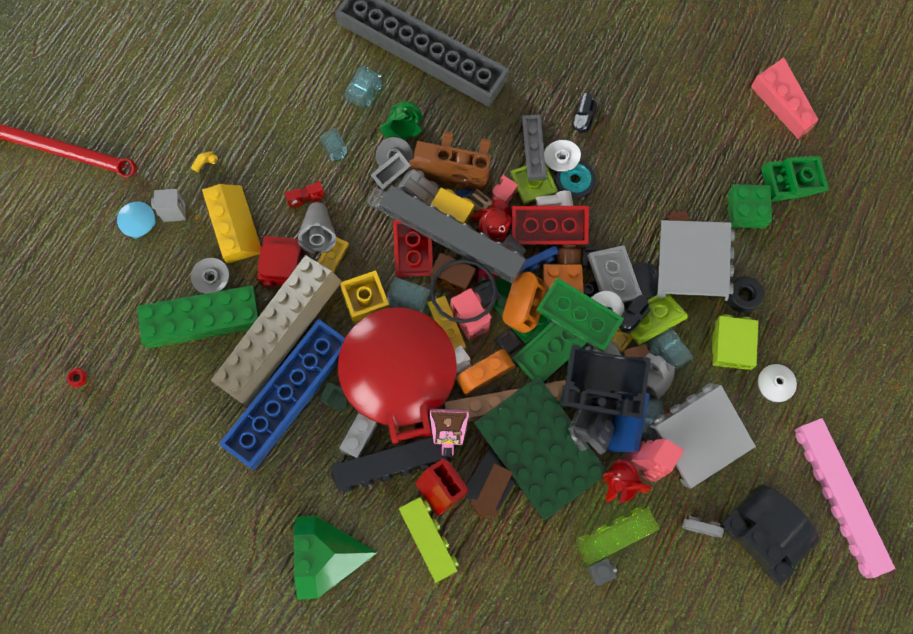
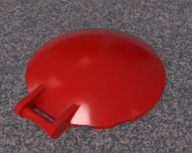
(397, 369)

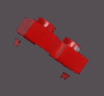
(311, 193)

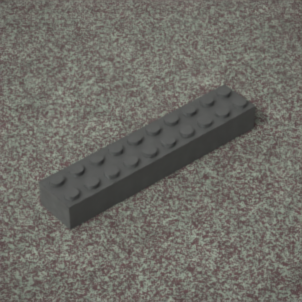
(424, 48)

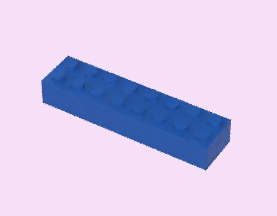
(284, 396)

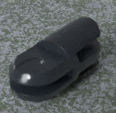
(585, 113)
(634, 314)

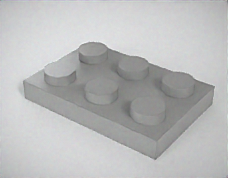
(615, 273)

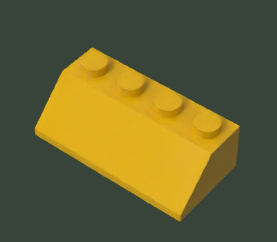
(232, 222)

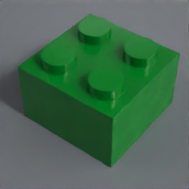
(749, 206)

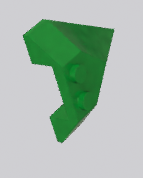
(323, 556)

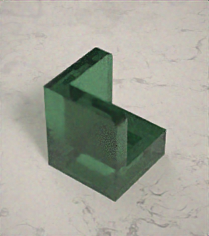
(334, 397)

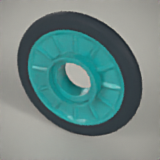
(579, 189)

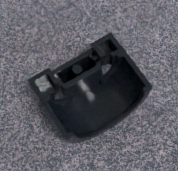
(600, 379)
(776, 532)

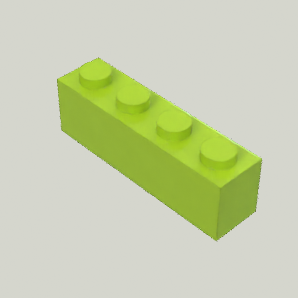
(426, 536)

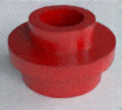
(71, 377)

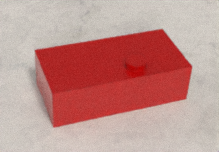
(550, 224)

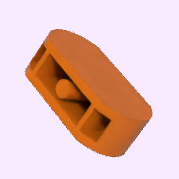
(523, 302)
(485, 372)

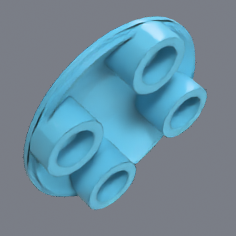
(136, 219)

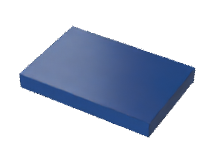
(627, 431)

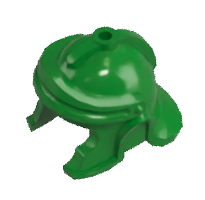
(403, 121)

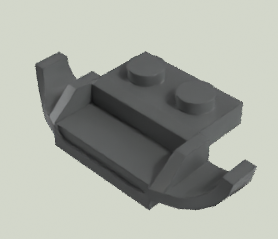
(591, 428)

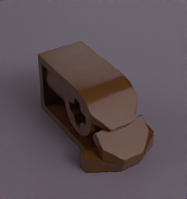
(491, 492)

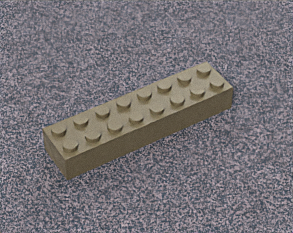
(276, 330)

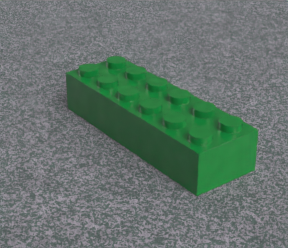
(198, 316)

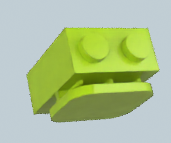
(735, 342)

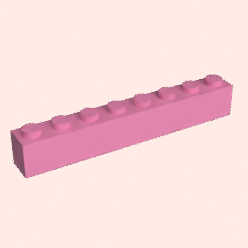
(844, 499)

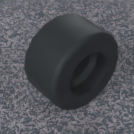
(753, 287)

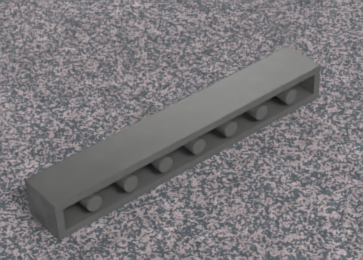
(452, 234)

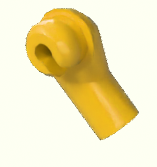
(202, 159)

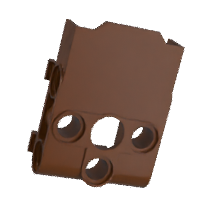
(453, 165)

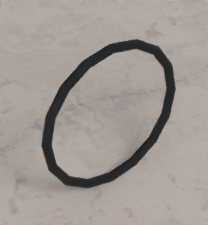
(457, 319)

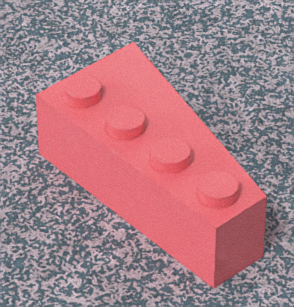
(785, 98)
(655, 458)

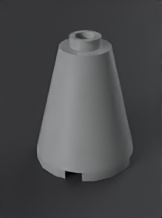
(317, 230)

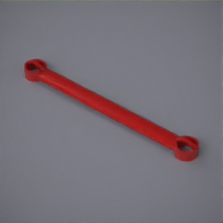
(67, 150)

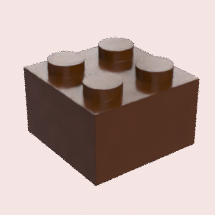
(454, 278)

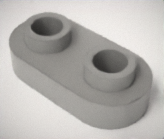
(710, 529)

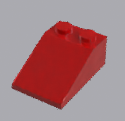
(412, 252)

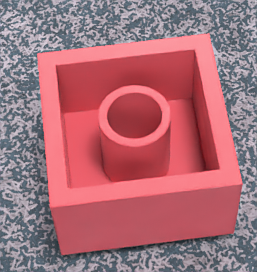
(468, 306)

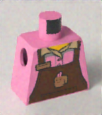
(448, 428)

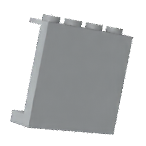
(695, 258)
(706, 431)

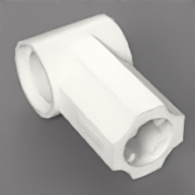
(562, 198)

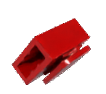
(278, 260)
(441, 486)

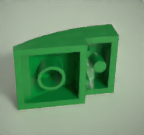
(795, 177)

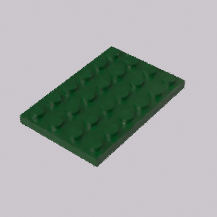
(535, 444)

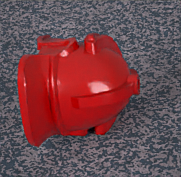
(494, 220)
(623, 477)

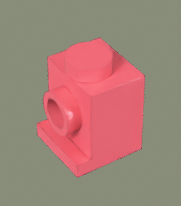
(505, 190)

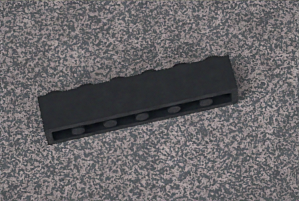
(387, 464)

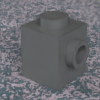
(602, 572)

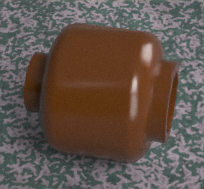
(569, 255)

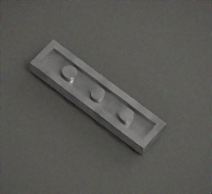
(534, 147)

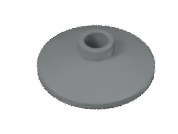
(389, 145)
(207, 268)

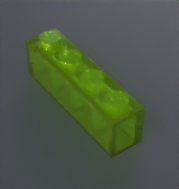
(613, 538)

